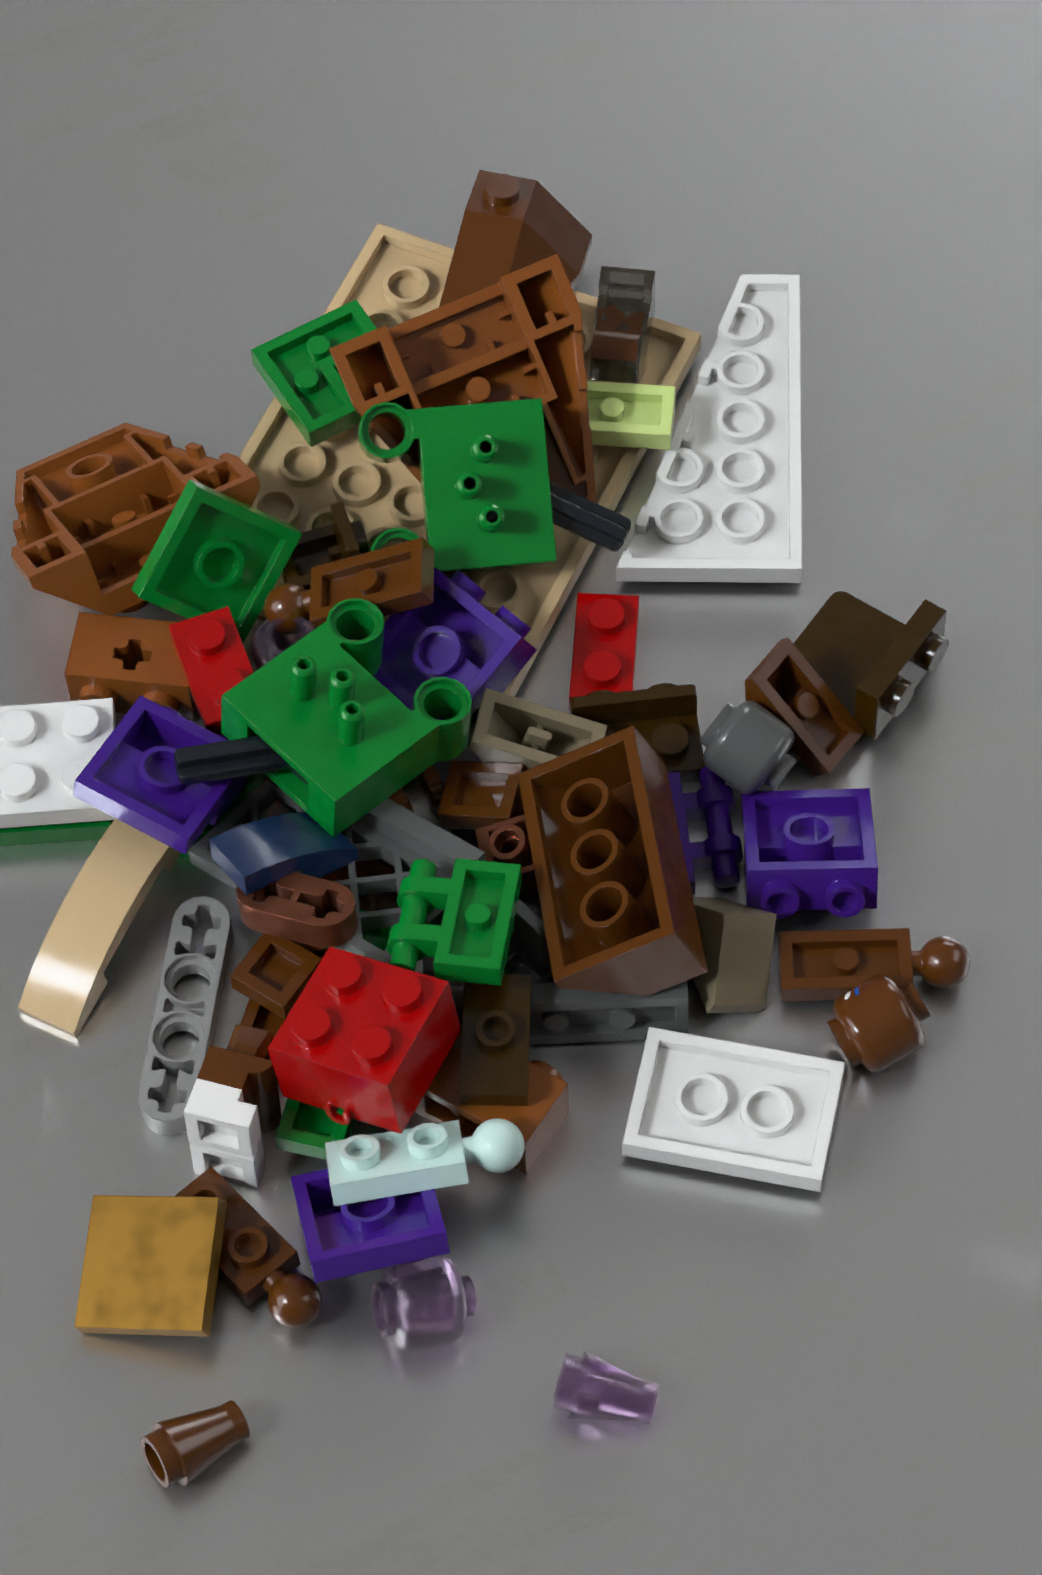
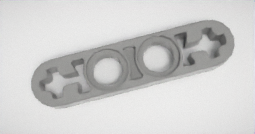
(182, 1014)

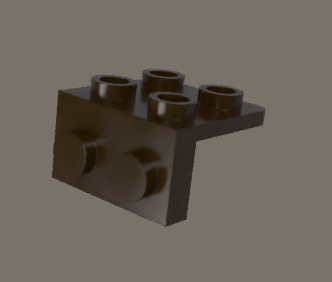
(872, 657)

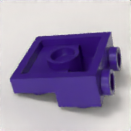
(453, 641)
(137, 777)
(809, 851)
(365, 1233)

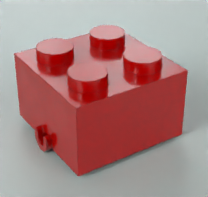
(365, 1040)

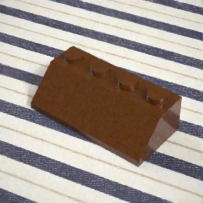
(611, 869)

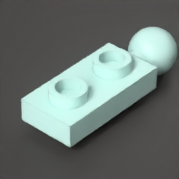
(418, 1159)

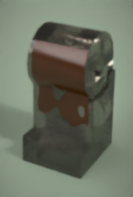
(622, 324)

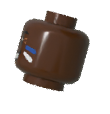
(879, 1022)

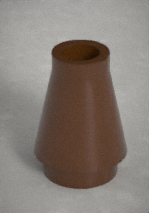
(192, 1442)

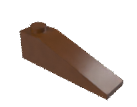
(509, 227)

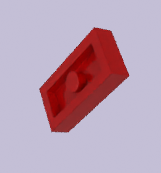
(604, 643)
(211, 660)

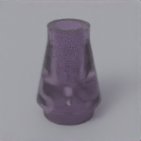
(603, 1391)

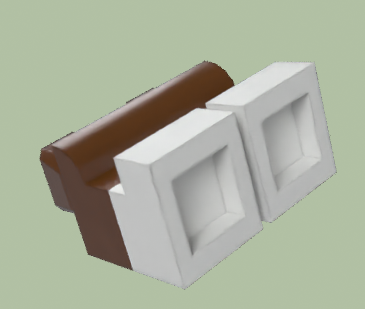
(232, 1106)

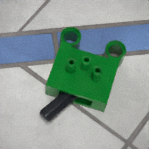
(488, 486)
(330, 726)

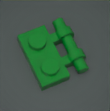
(475, 924)

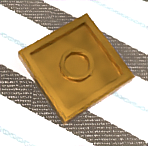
(151, 1265)

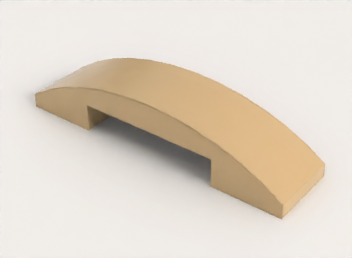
(91, 925)

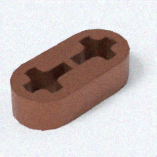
(296, 908)

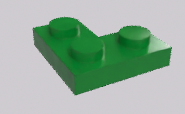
(305, 376)

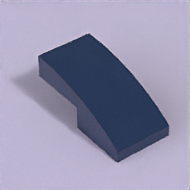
(277, 847)

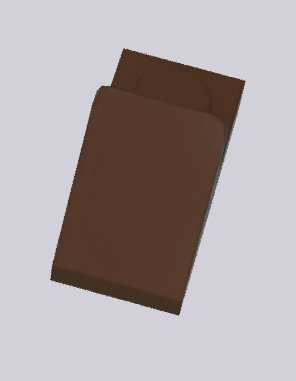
(802, 700)

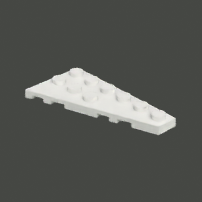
(733, 477)

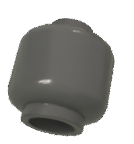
(748, 747)

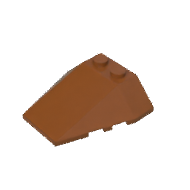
(485, 348)
(101, 507)

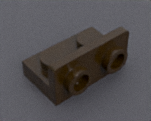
(661, 714)

